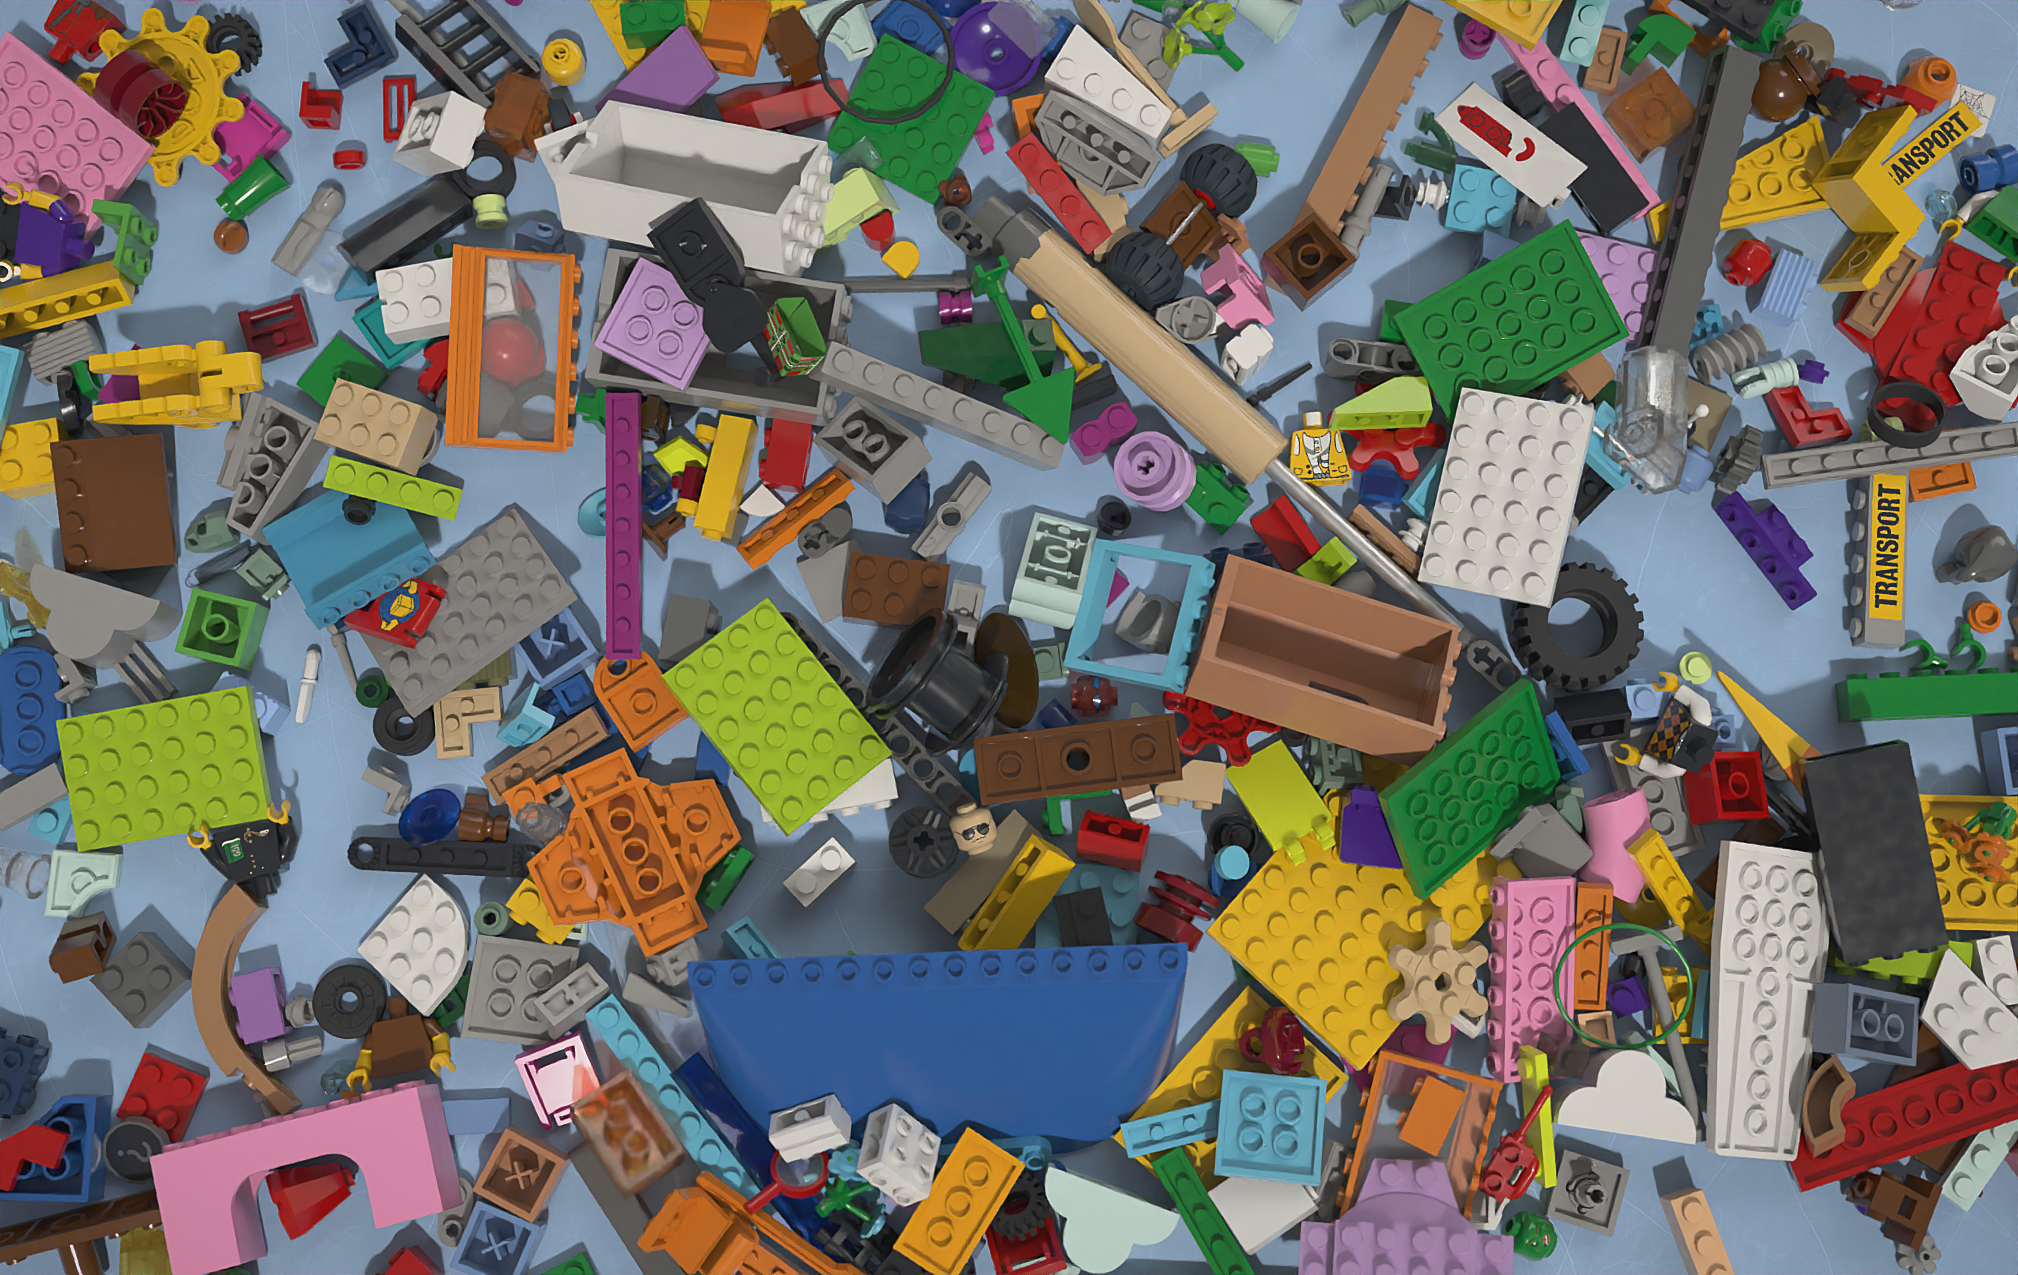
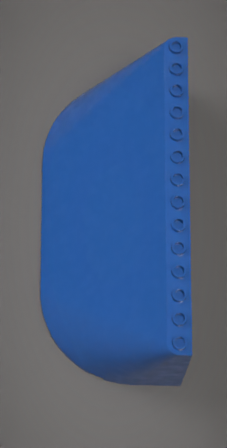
(955, 1038)

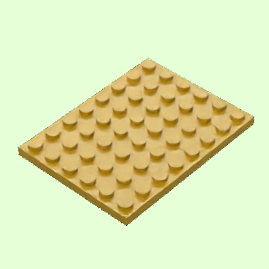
(1326, 928)

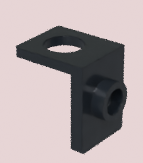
(1397, 201)

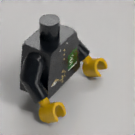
(253, 850)

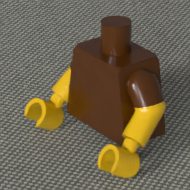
(401, 1046)

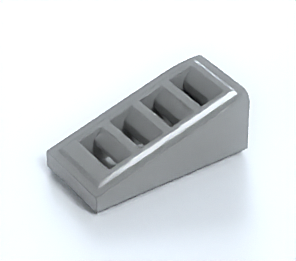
(646, 993)

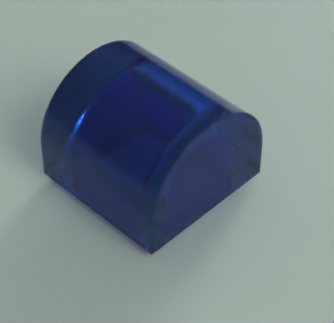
(1055, 716)

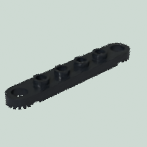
(443, 857)

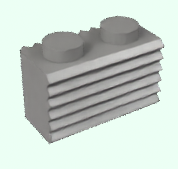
(57, 351)

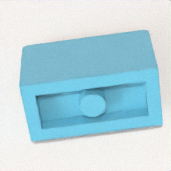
(523, 721)

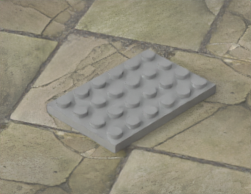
(495, 596)

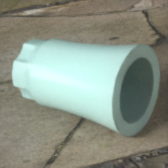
(1270, 16)

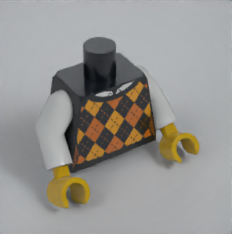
(1681, 736)

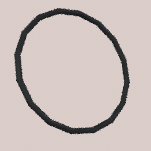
(917, 114)

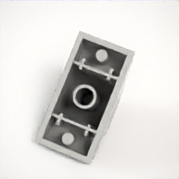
(98, 620)

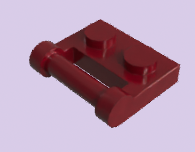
(282, 337)

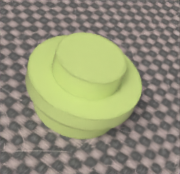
(1695, 667)

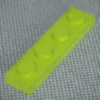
(392, 487)

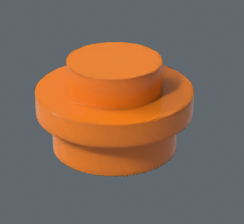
(1984, 617)

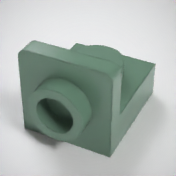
(1050, 662)

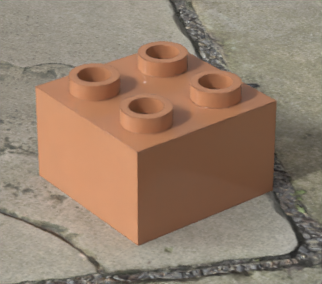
(522, 1174)

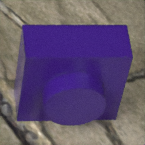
(1627, 996)

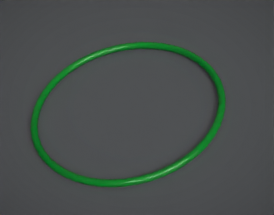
(1631, 926)

